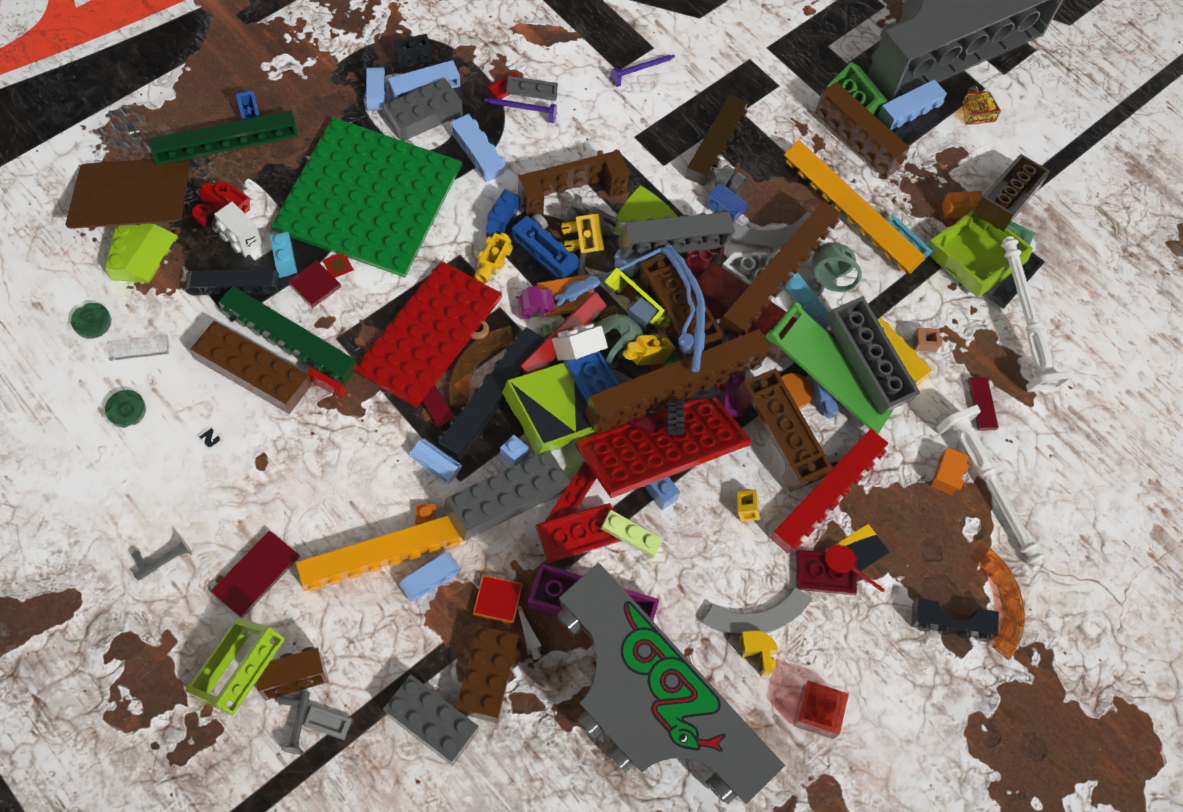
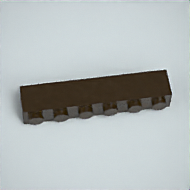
(716, 140)

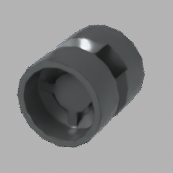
(727, 175)

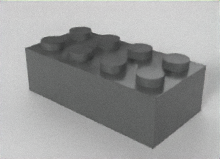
(423, 109)
(431, 720)

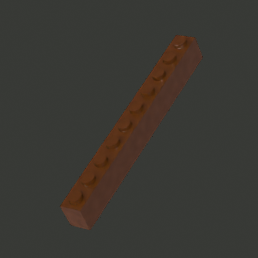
(779, 270)

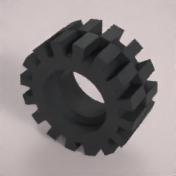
(676, 416)

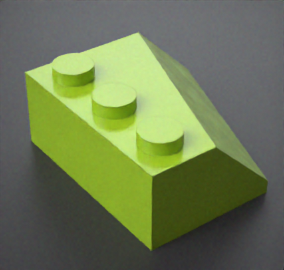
(138, 252)

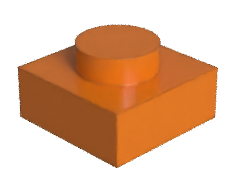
(425, 513)

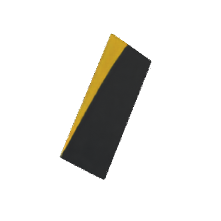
(866, 546)

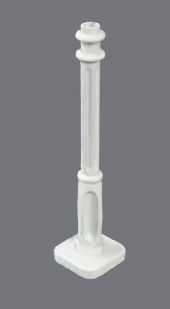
(1048, 377)
(961, 424)

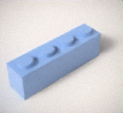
(414, 80)
(912, 104)
(477, 147)

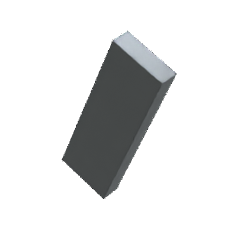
(531, 88)

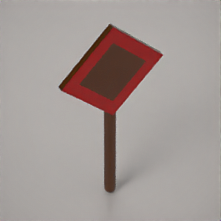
(338, 265)

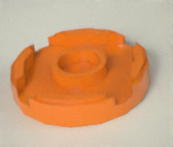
(799, 388)

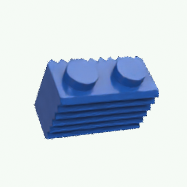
(727, 201)

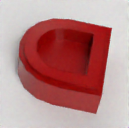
(202, 213)

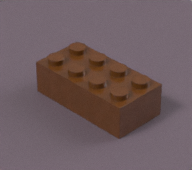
(487, 674)

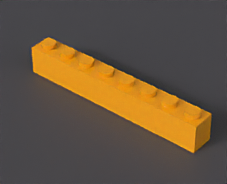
(377, 553)

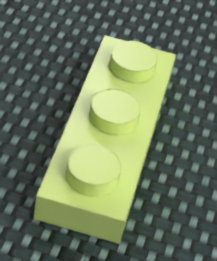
(631, 533)

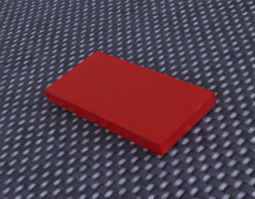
(575, 534)

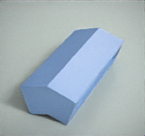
(435, 460)

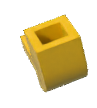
(761, 645)

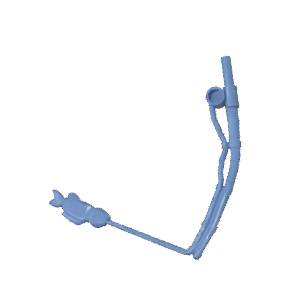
(687, 342)

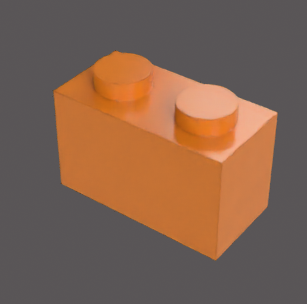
(960, 203)
(950, 471)

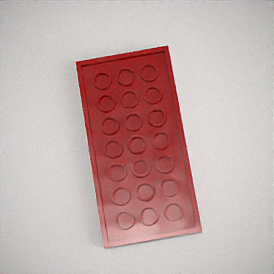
(428, 333)
(631, 459)

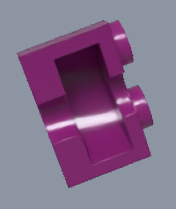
(535, 300)

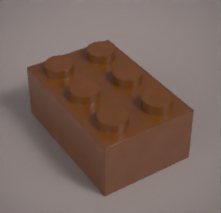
(292, 673)

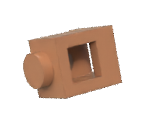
(927, 339)

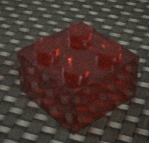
(821, 709)

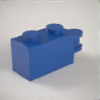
(502, 213)

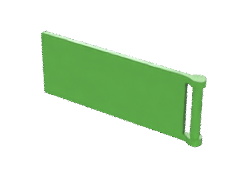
(827, 363)

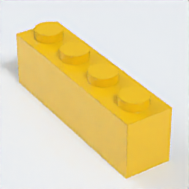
(917, 368)

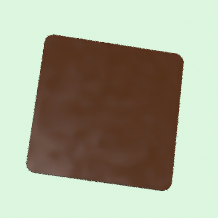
(128, 193)

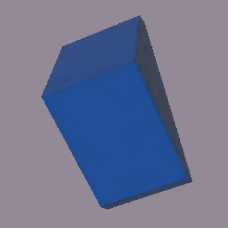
(247, 105)

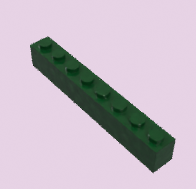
(223, 137)
(287, 335)

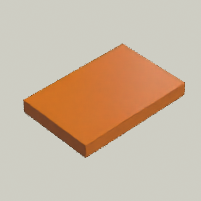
(557, 287)

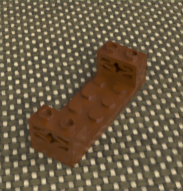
(604, 167)
(662, 278)
(787, 429)

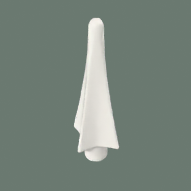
(532, 642)

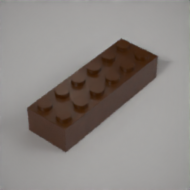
(861, 130)
(251, 367)

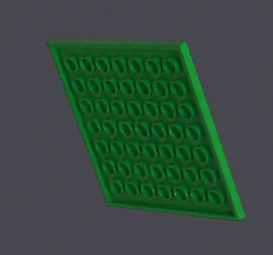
(367, 197)

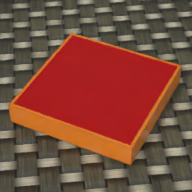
(497, 599)

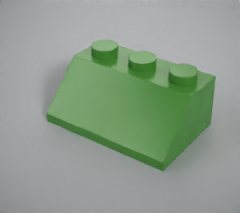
(860, 87)

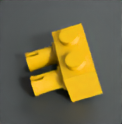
(589, 234)

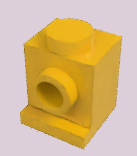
(748, 505)

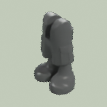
(607, 221)

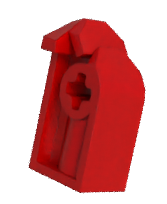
(221, 194)

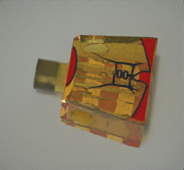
(979, 107)

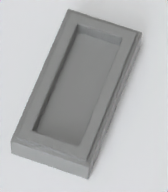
(327, 722)

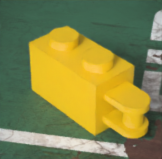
(649, 349)

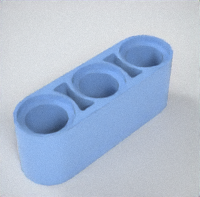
(375, 89)
(429, 576)

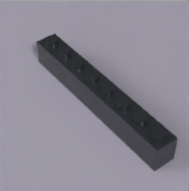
(488, 397)

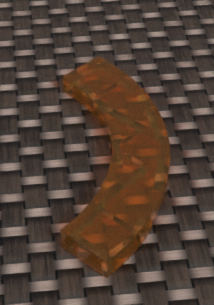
(471, 360)
(1011, 602)

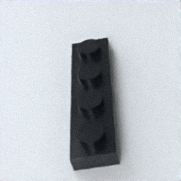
(1007, 290)

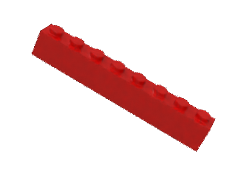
(828, 491)

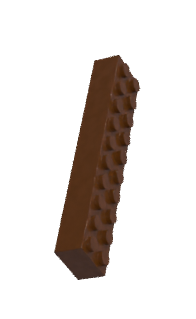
(676, 381)

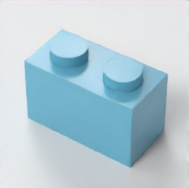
(283, 254)

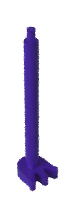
(617, 74)
(552, 110)

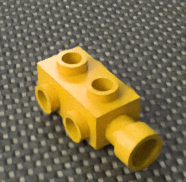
(491, 259)

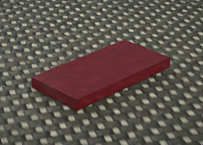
(255, 574)

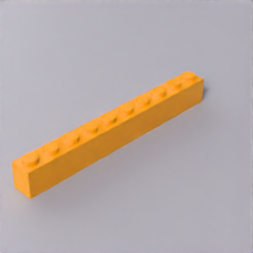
(855, 207)

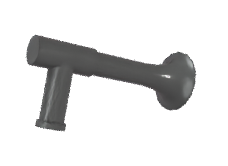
(145, 570)
(302, 702)

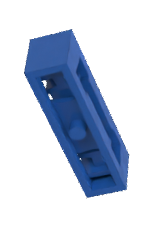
(545, 248)

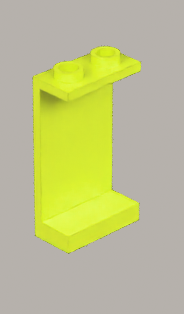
(618, 282)

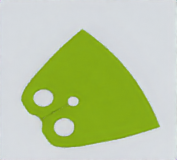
(643, 206)

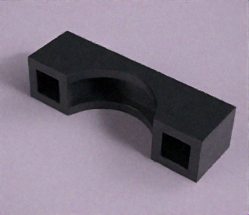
(929, 616)

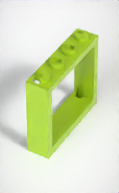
(246, 672)

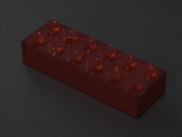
(723, 290)

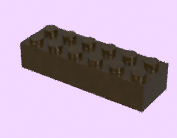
(1011, 192)

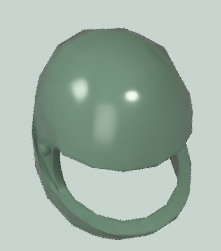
(834, 261)
(619, 332)

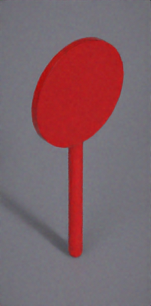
(842, 559)

